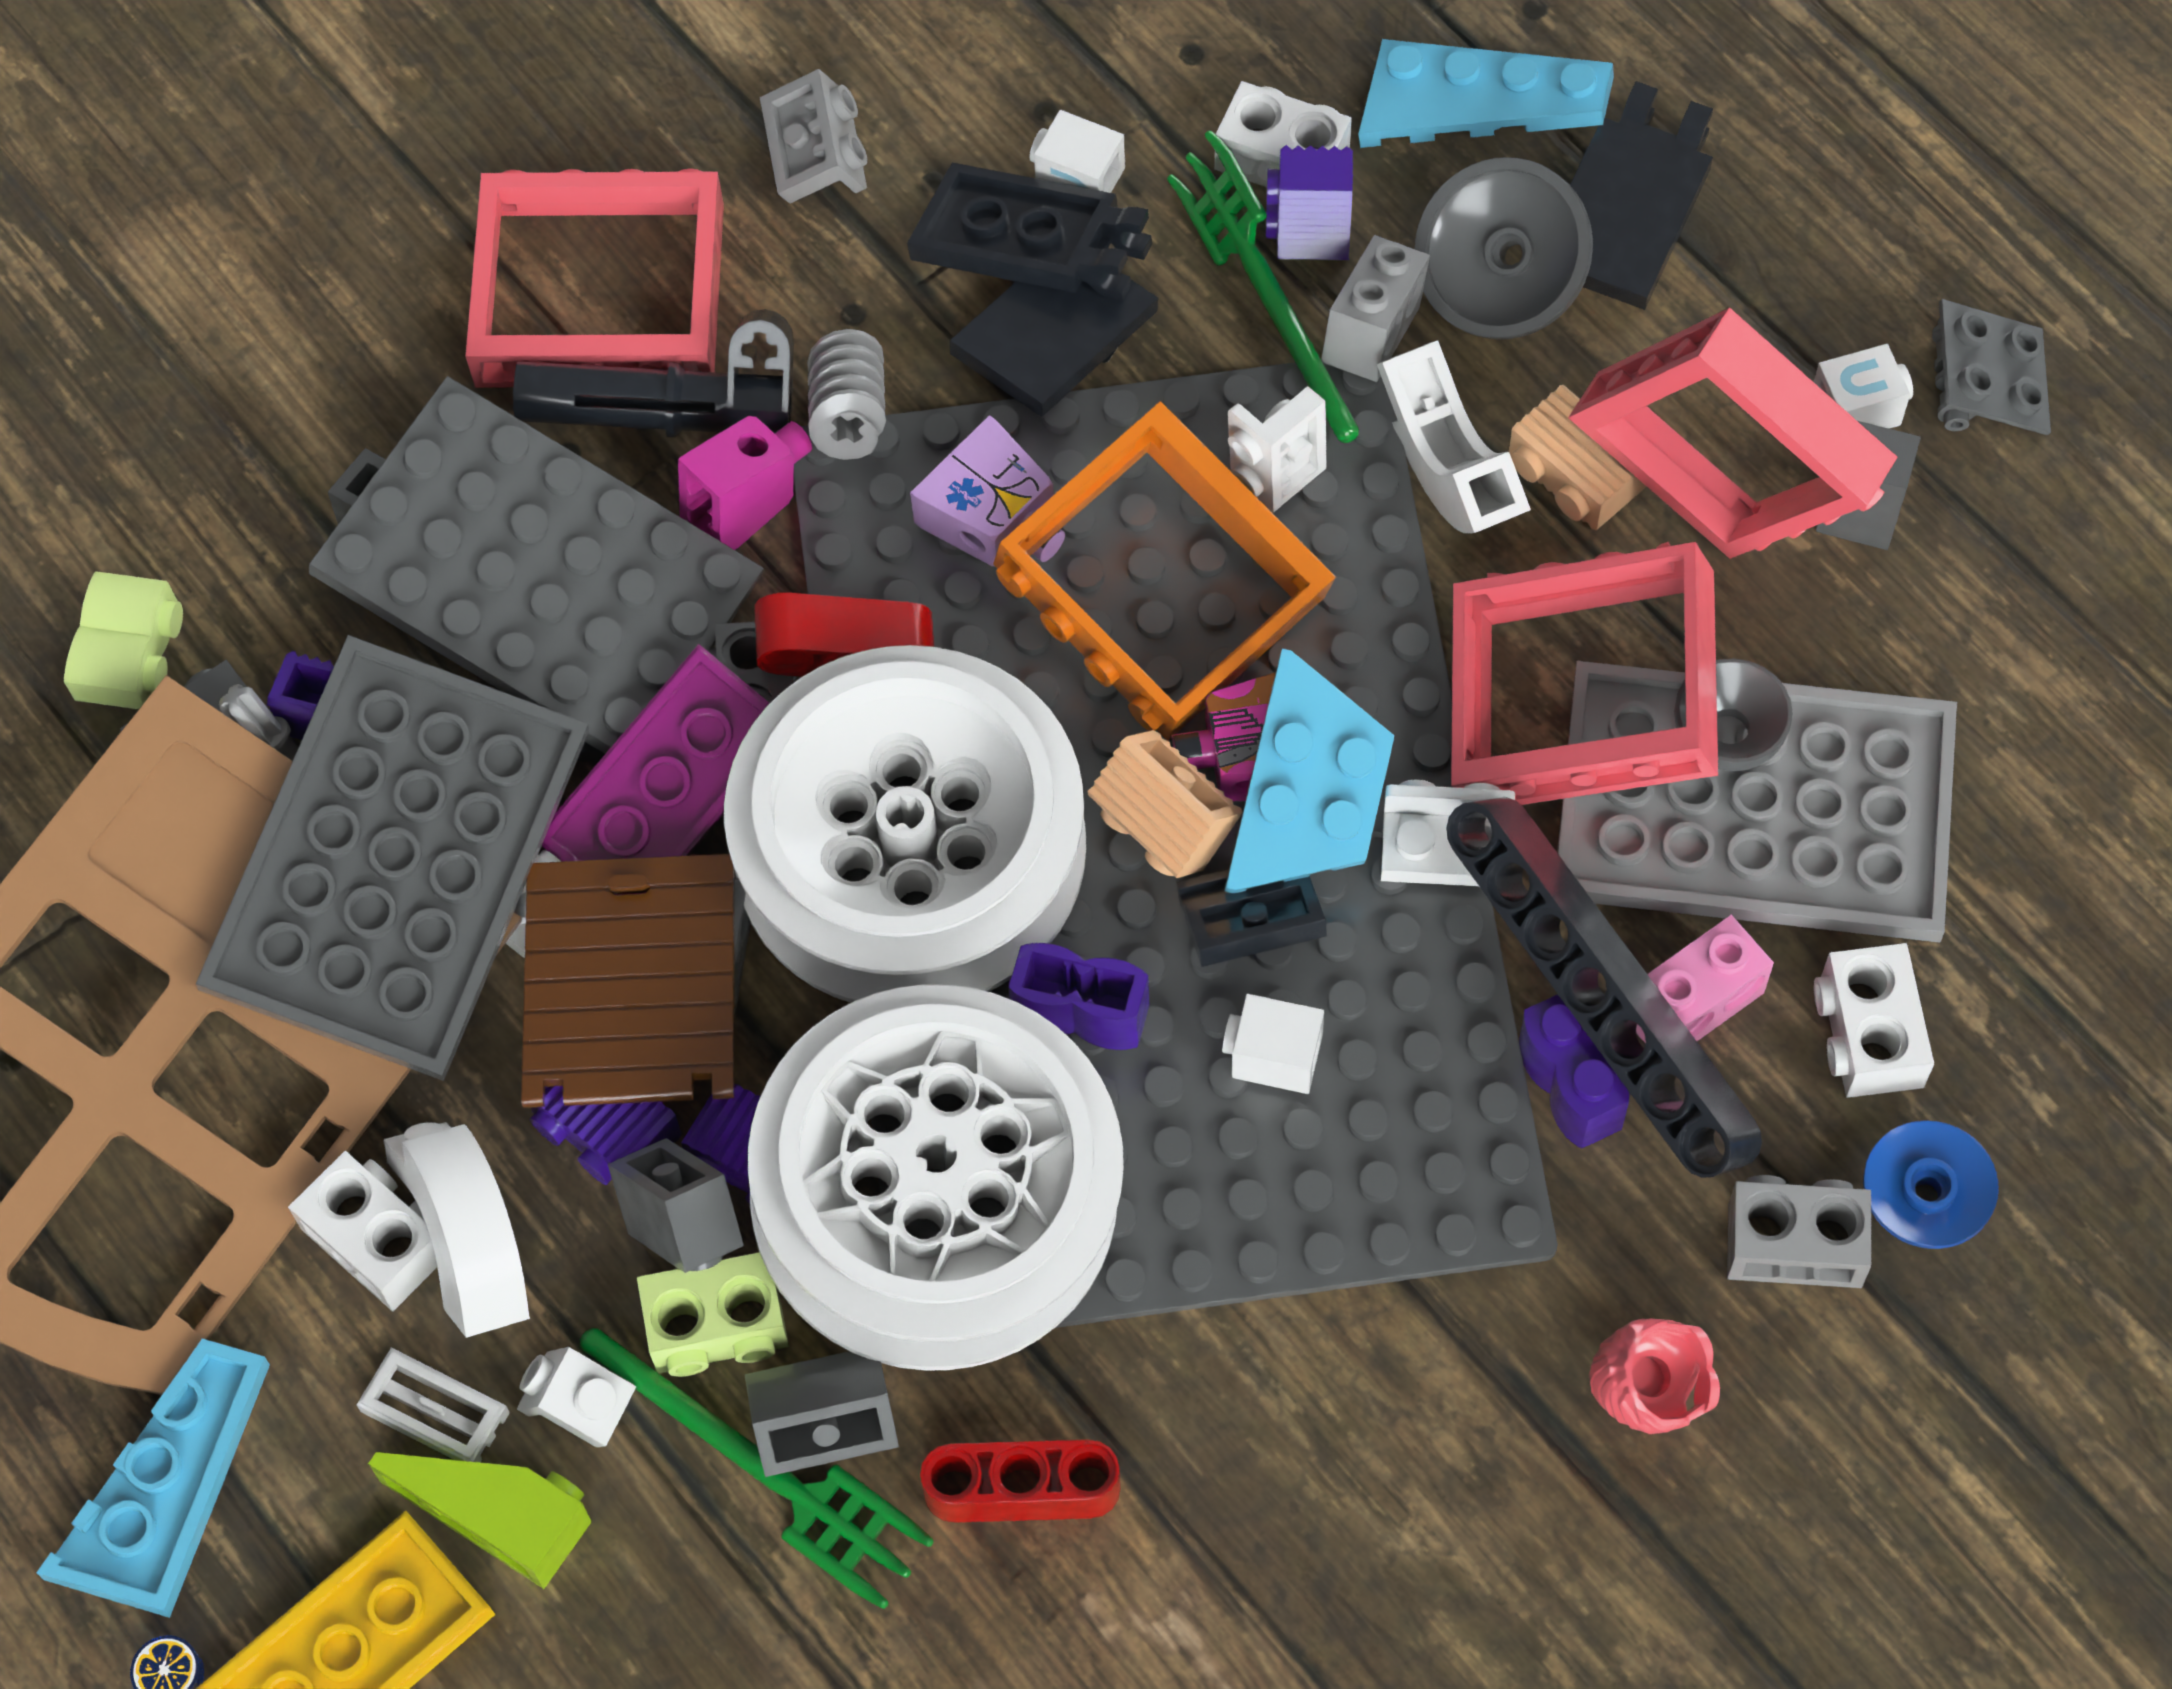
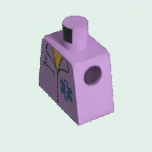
(983, 494)

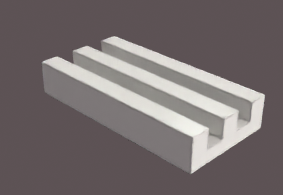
(480, 1434)

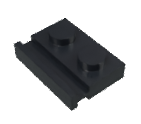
(1249, 921)

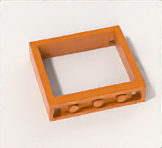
(1225, 501)

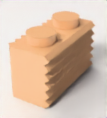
(1570, 463)
(1163, 804)

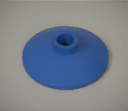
(1941, 1158)

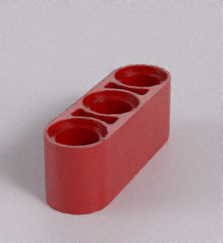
(810, 630)
(991, 1463)

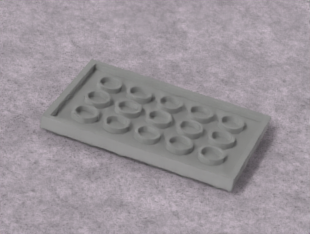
(1821, 836)

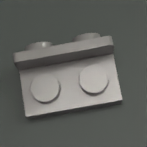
(813, 136)

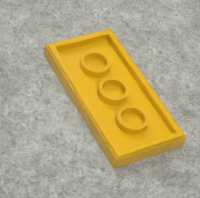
(368, 1623)

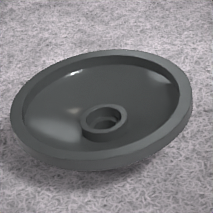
(1473, 226)

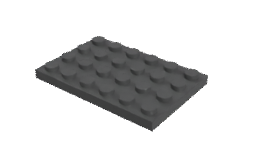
(532, 565)
(393, 858)

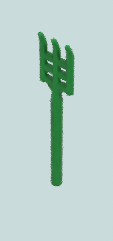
(1242, 241)
(808, 1500)

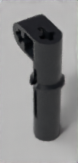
(674, 395)

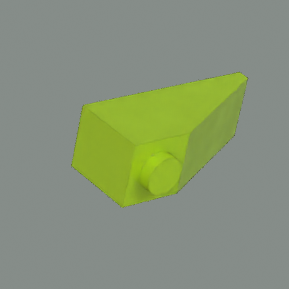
(497, 1507)

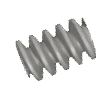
(846, 394)

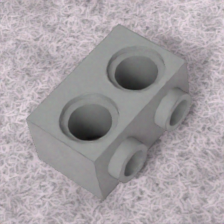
(1375, 307)
(1800, 1251)

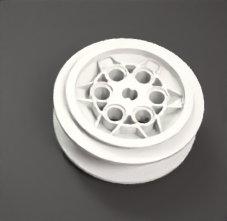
(835, 749)
(982, 1280)

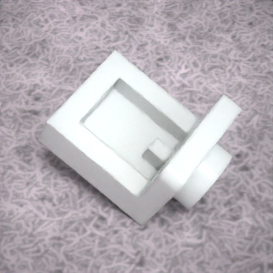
(575, 1394)

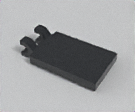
(1640, 194)
(1030, 231)

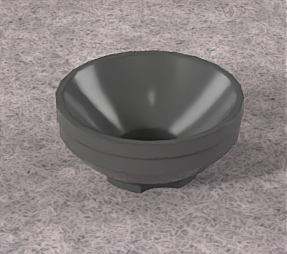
(1757, 701)

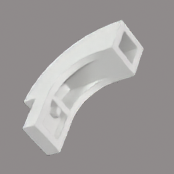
(1452, 463)
(466, 1224)

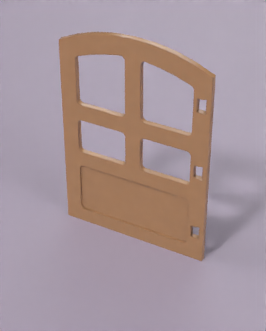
(154, 861)

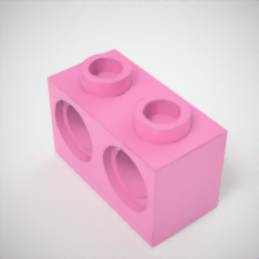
(1713, 977)

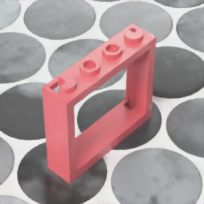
(581, 193)
(1772, 392)
(1571, 587)

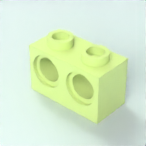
(711, 1299)

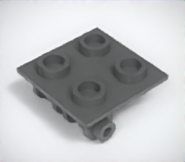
(1989, 369)

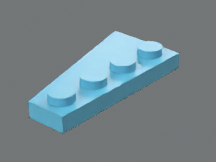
(1456, 89)
(157, 1502)

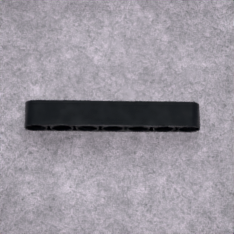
(1630, 993)

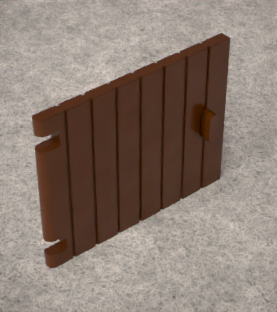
(629, 988)

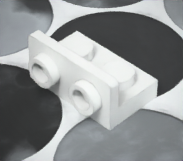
(1283, 451)
(1416, 833)

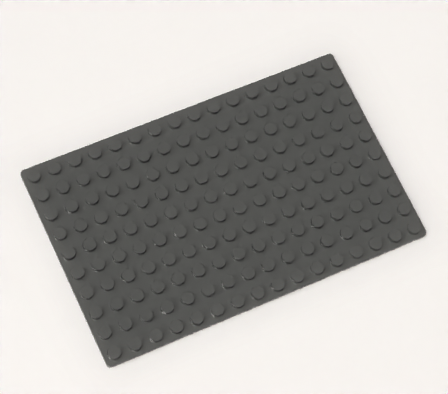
(1419, 1103)

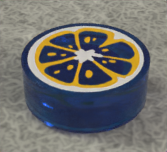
(167, 1664)

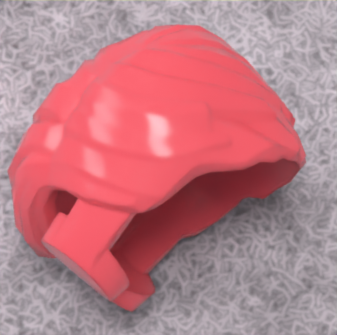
(1649, 1372)

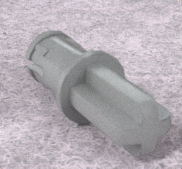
(251, 713)

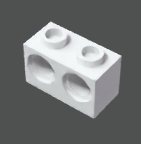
(1283, 123)
(1889, 1020)
(359, 1238)

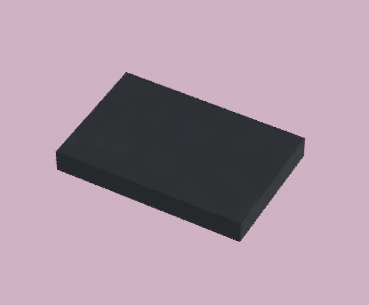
(1048, 339)

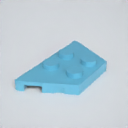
(1310, 782)

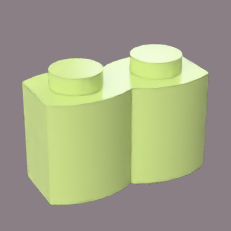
(122, 640)

